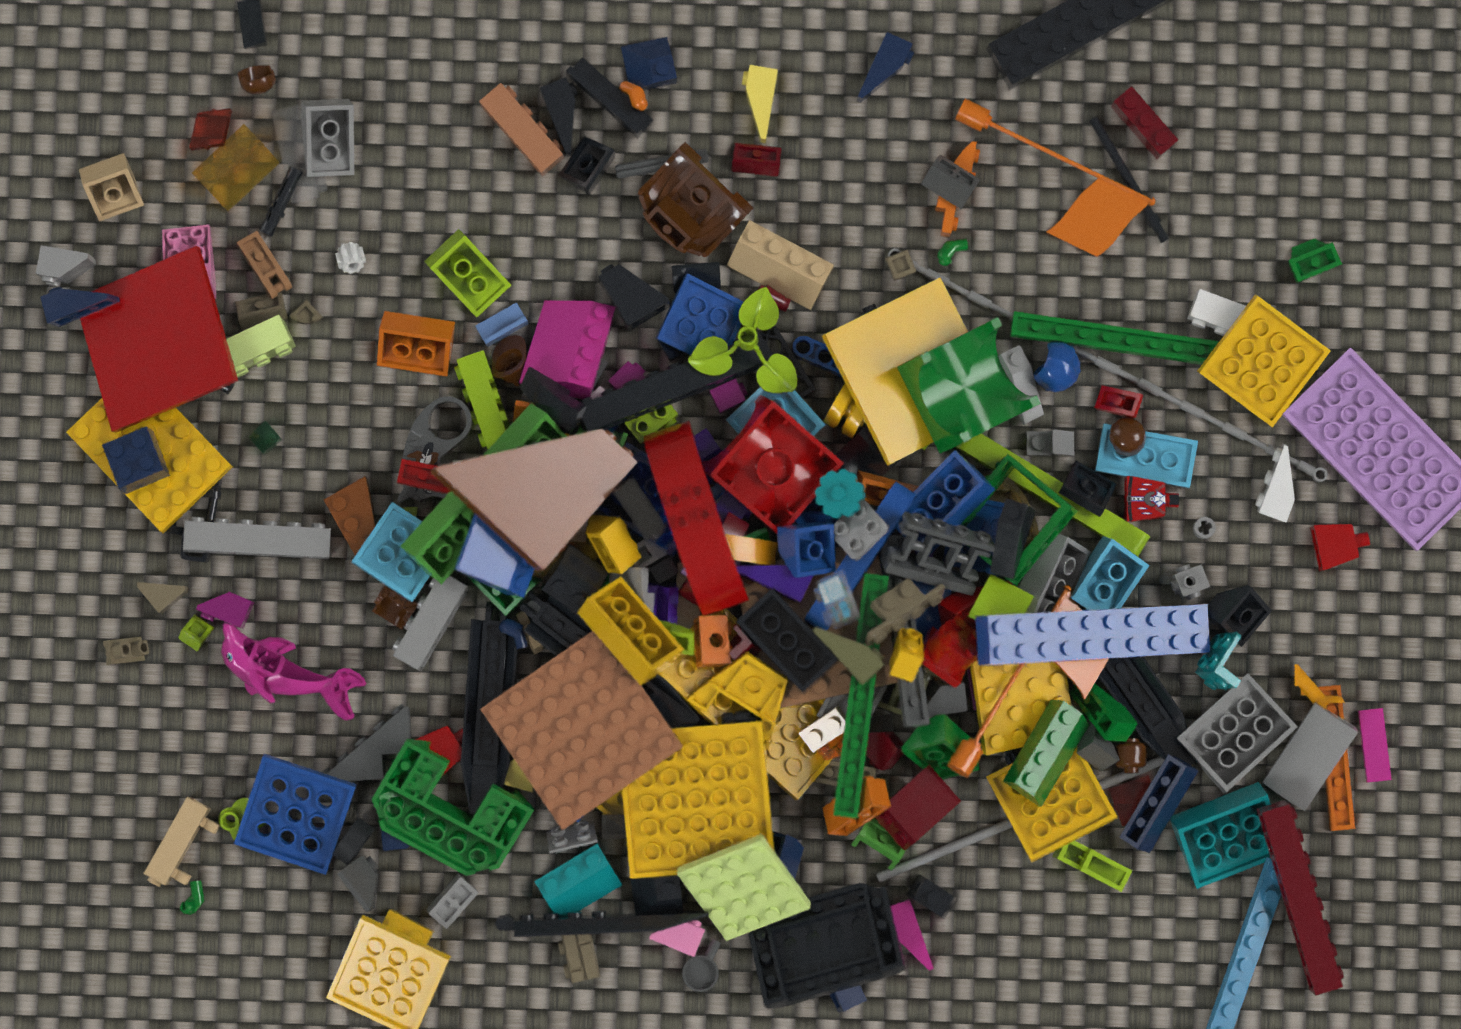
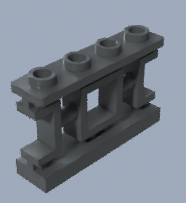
(934, 570)

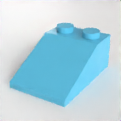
(1108, 576)

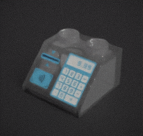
(837, 600)

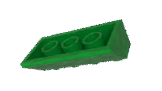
(1047, 751)

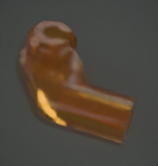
(829, 753)

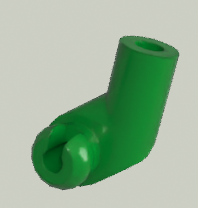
(948, 250)
(195, 900)

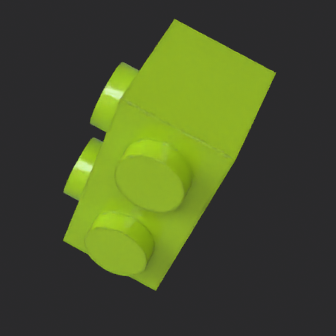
(652, 422)

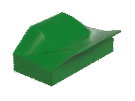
(1313, 259)

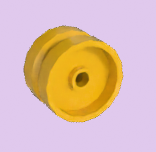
(845, 407)

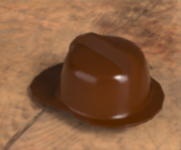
(509, 359)

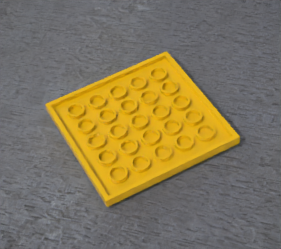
(699, 799)

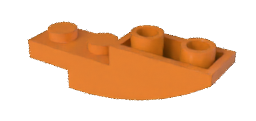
(964, 160)

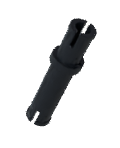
(281, 200)

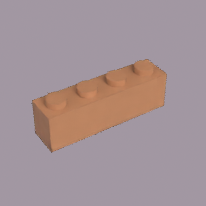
(522, 129)

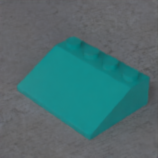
(1222, 835)

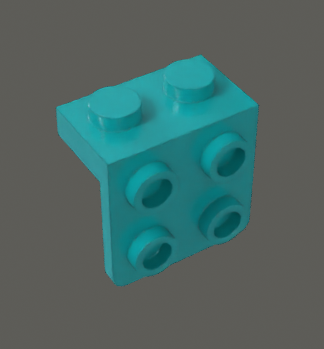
(1211, 664)

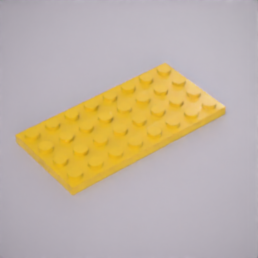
(788, 756)

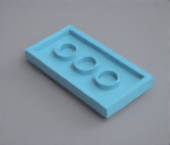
(1161, 459)

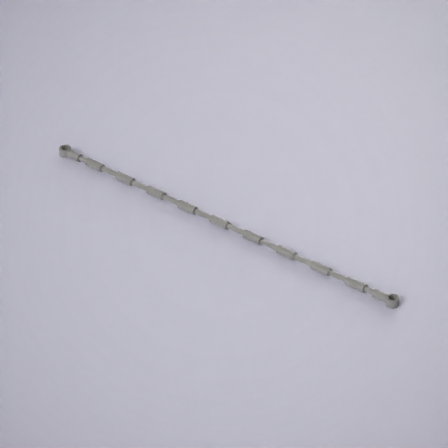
(1141, 383)

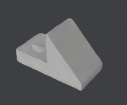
(1050, 443)

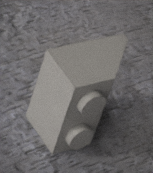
(62, 265)

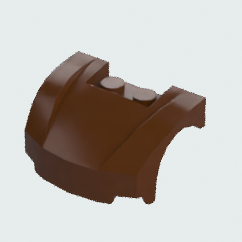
(690, 204)

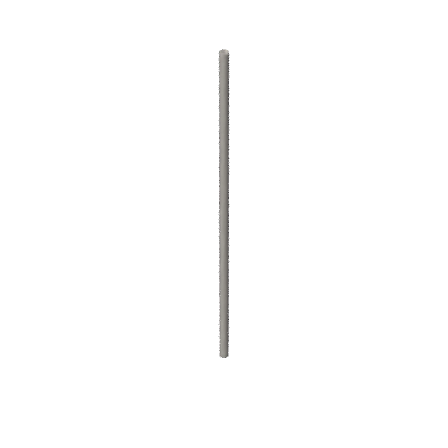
(995, 829)

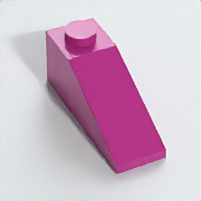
(909, 932)

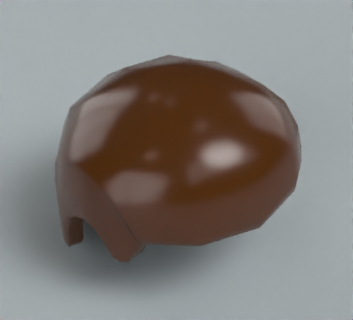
(257, 79)
(1127, 436)

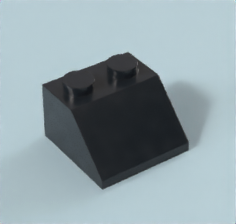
(574, 578)

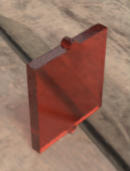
(210, 129)
(1128, 796)

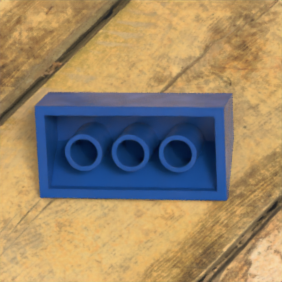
(950, 493)

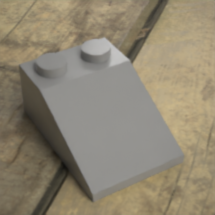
(328, 137)

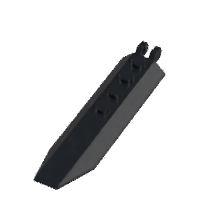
(560, 627)
(489, 675)
(1149, 703)
(597, 923)

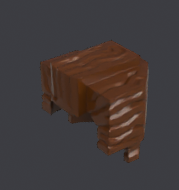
(394, 607)

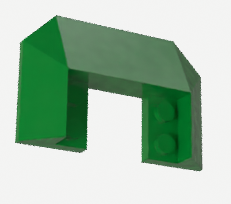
(439, 828)

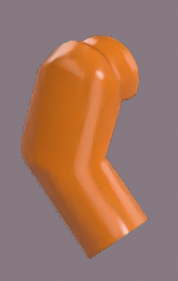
(636, 95)

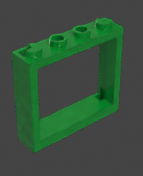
(1047, 533)

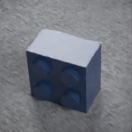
(136, 460)

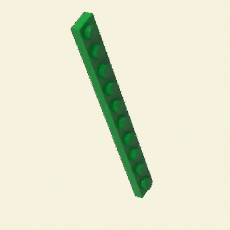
(1111, 338)
(858, 710)

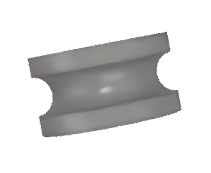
(1197, 524)

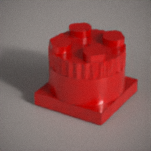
(950, 650)

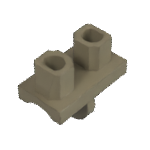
(125, 650)

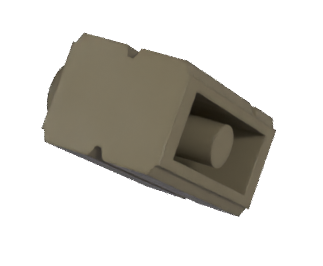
(580, 957)

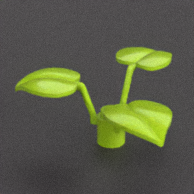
(759, 312)

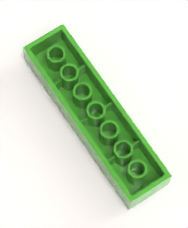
(441, 536)

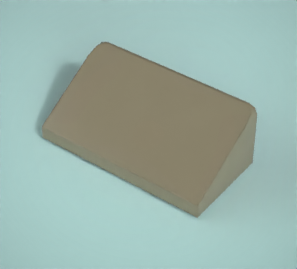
(259, 309)

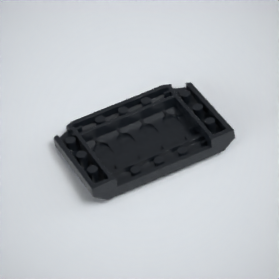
(828, 948)

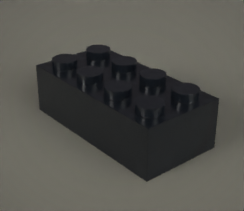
(788, 641)

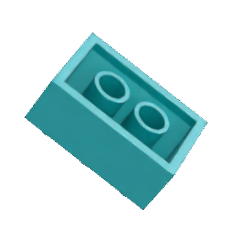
(578, 882)

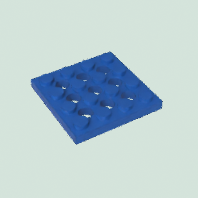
(280, 821)

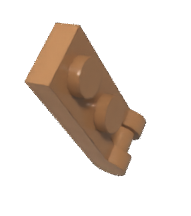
(263, 264)

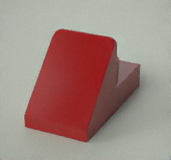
(1118, 402)

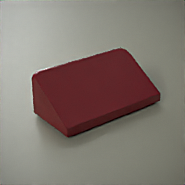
(756, 159)

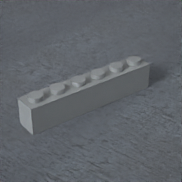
(256, 540)

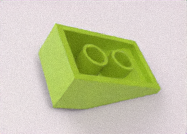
(467, 273)

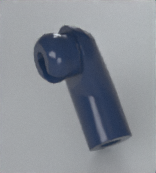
(514, 630)

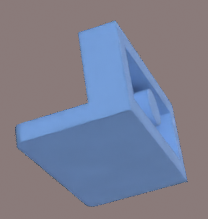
(502, 324)

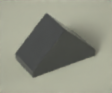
(1097, 750)

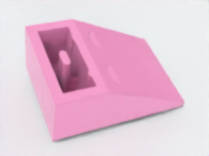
(181, 239)

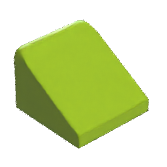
(195, 632)

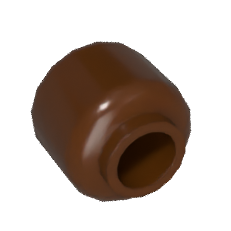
(1131, 755)

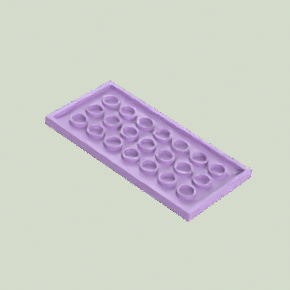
(1380, 448)

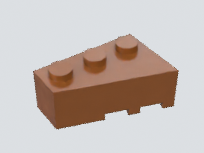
(353, 512)

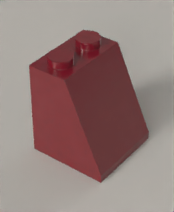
(917, 807)

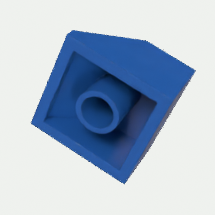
(808, 548)

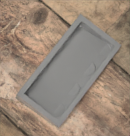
(1310, 756)

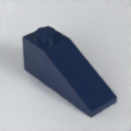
(888, 62)
(68, 305)

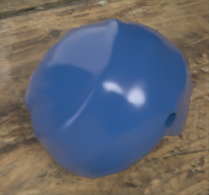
(1060, 368)

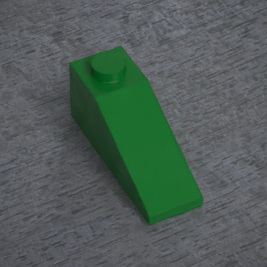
(1105, 713)

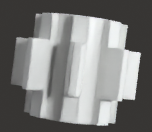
(350, 257)

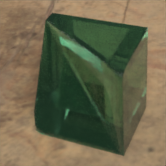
(265, 437)

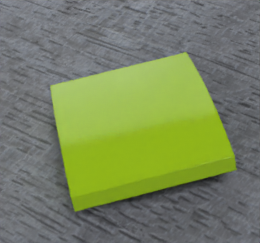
(1000, 599)

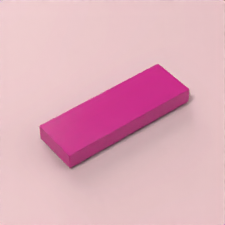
(1374, 745)

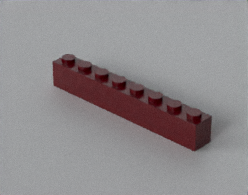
(1300, 897)

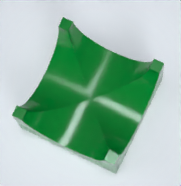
(963, 387)

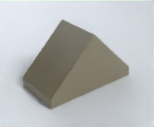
(162, 595)

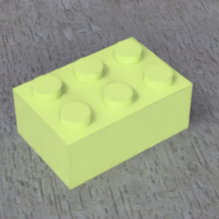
(260, 344)

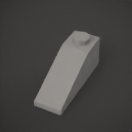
(1021, 375)

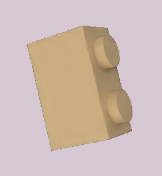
(111, 187)

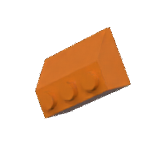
(415, 343)

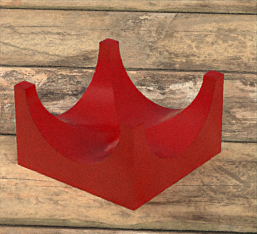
(772, 466)

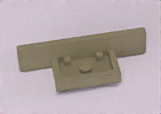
(899, 606)

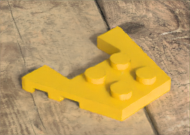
(750, 685)

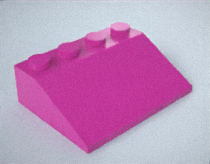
(570, 343)

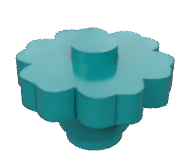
(840, 494)

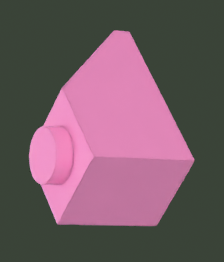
(681, 937)

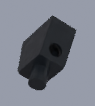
(931, 896)

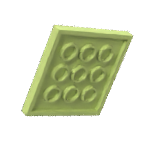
(743, 887)

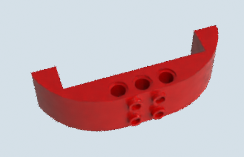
(694, 518)

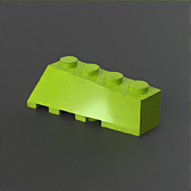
(484, 396)

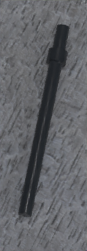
(1152, 219)

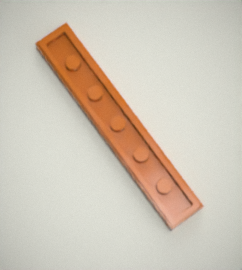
(1338, 782)

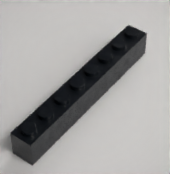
(659, 391)

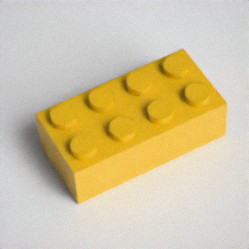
(630, 630)

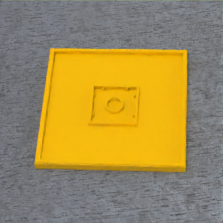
(874, 347)

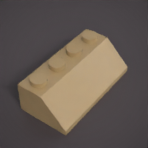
(780, 264)

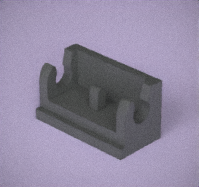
(950, 181)

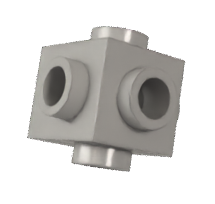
(1195, 575)

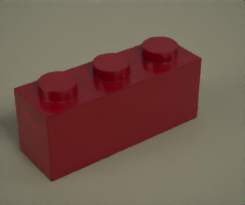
(1144, 123)

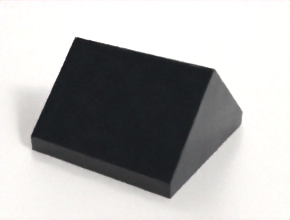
(587, 164)

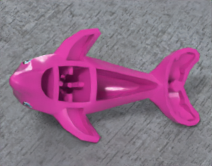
(269, 672)

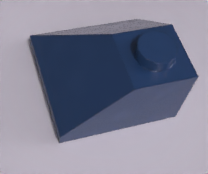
(649, 63)

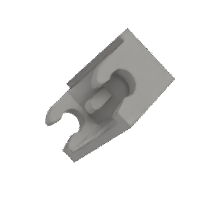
(452, 901)

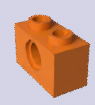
(706, 654)

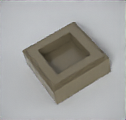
(900, 265)

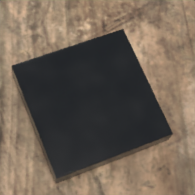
(1087, 488)

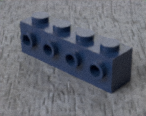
(1158, 803)

